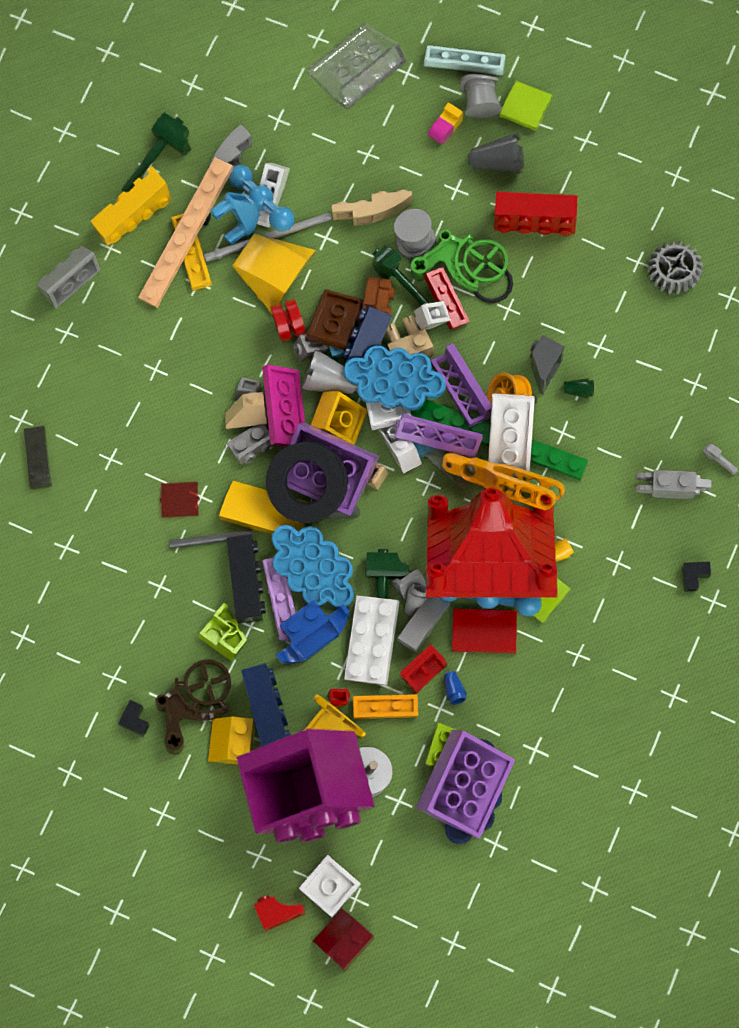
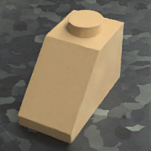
(247, 411)

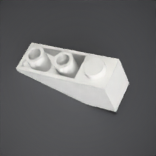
(403, 451)

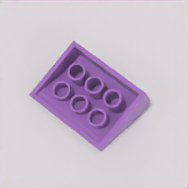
(310, 478)
(465, 783)

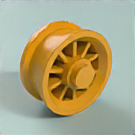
(507, 384)

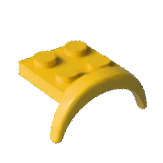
(332, 719)

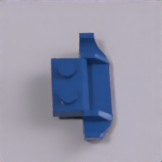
(311, 631)

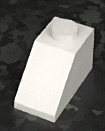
(431, 315)

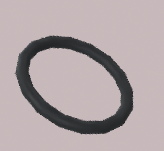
(503, 296)

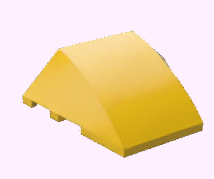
(271, 267)

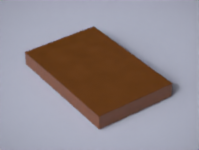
(335, 319)

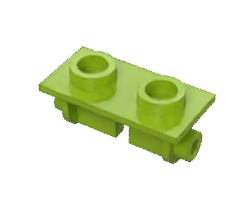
(438, 742)

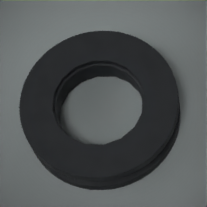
(335, 477)

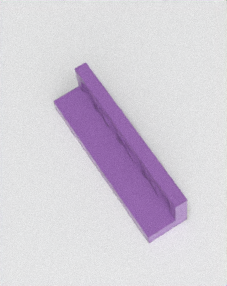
(469, 384)
(438, 439)

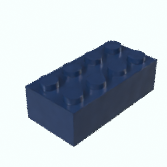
(265, 703)

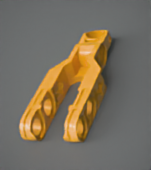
(496, 475)

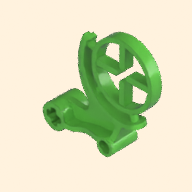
(448, 253)

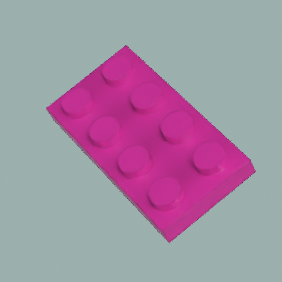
(283, 403)

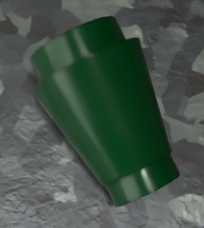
(580, 388)

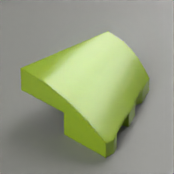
(223, 634)

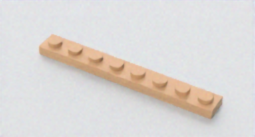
(186, 232)

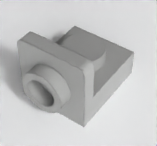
(305, 348)

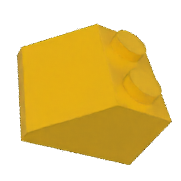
(339, 416)
(230, 739)

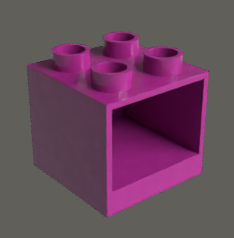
(305, 784)

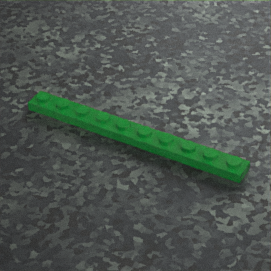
(541, 453)

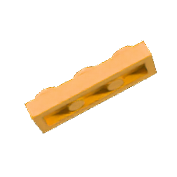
(385, 706)

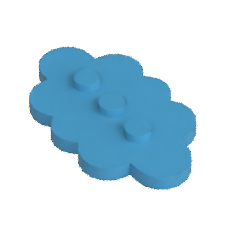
(394, 378)
(312, 566)

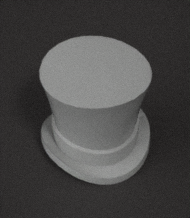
(480, 95)
(414, 233)

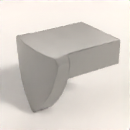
(402, 585)

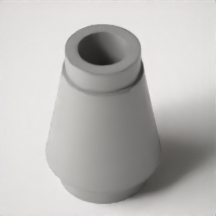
(415, 598)

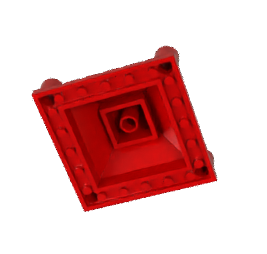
(490, 548)

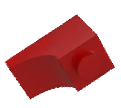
(274, 913)

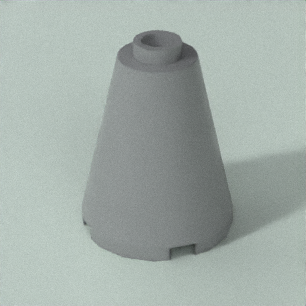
(326, 375)

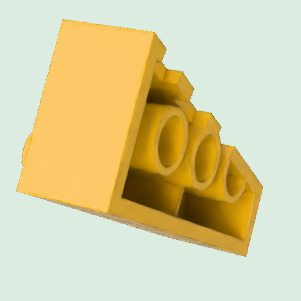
(132, 207)

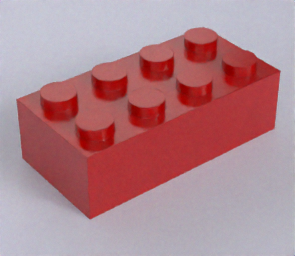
(535, 213)

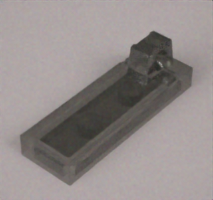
(37, 457)

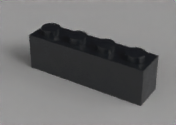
(244, 579)

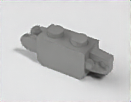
(673, 484)

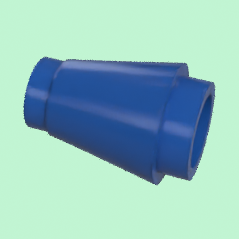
(454, 689)

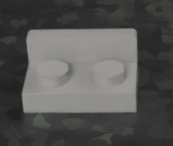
(250, 443)

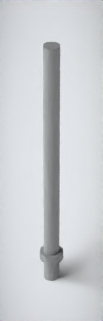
(219, 253)

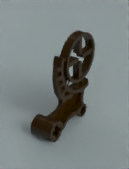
(178, 709)

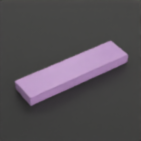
(280, 596)

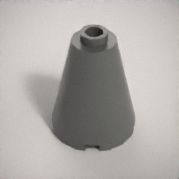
(499, 155)

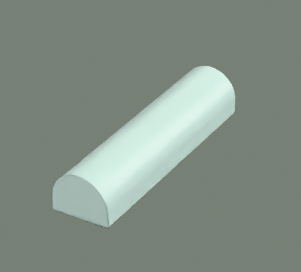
(464, 60)

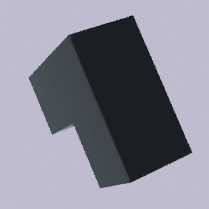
(692, 572)
(131, 721)

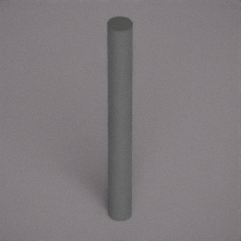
(207, 539)

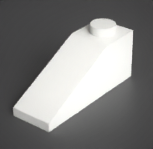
(274, 178)

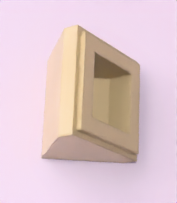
(378, 476)

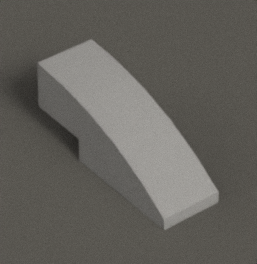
(233, 146)
(423, 622)

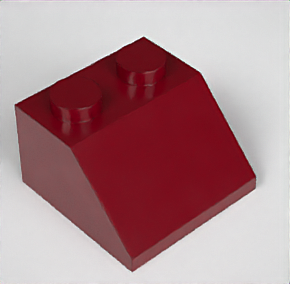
(343, 939)

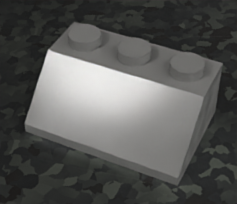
(69, 276)

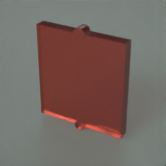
(179, 499)

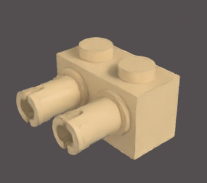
(416, 342)

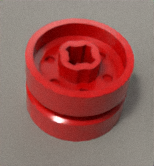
(288, 320)

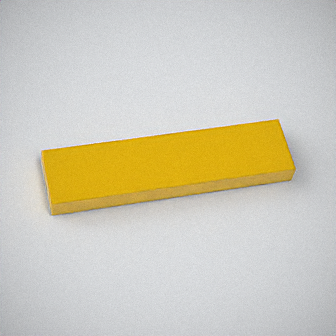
(195, 262)

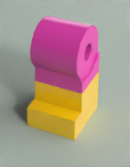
(446, 124)

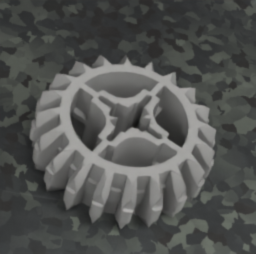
(688, 277)

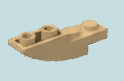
(381, 207)

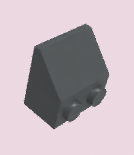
(546, 360)

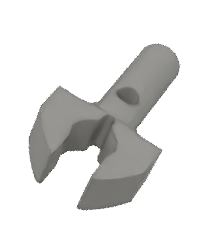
(713, 453)

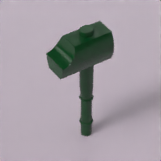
(170, 132)
(386, 263)
(384, 567)

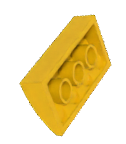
(253, 509)

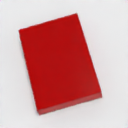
(484, 631)

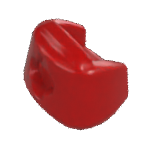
(338, 697)

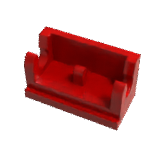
(423, 668)

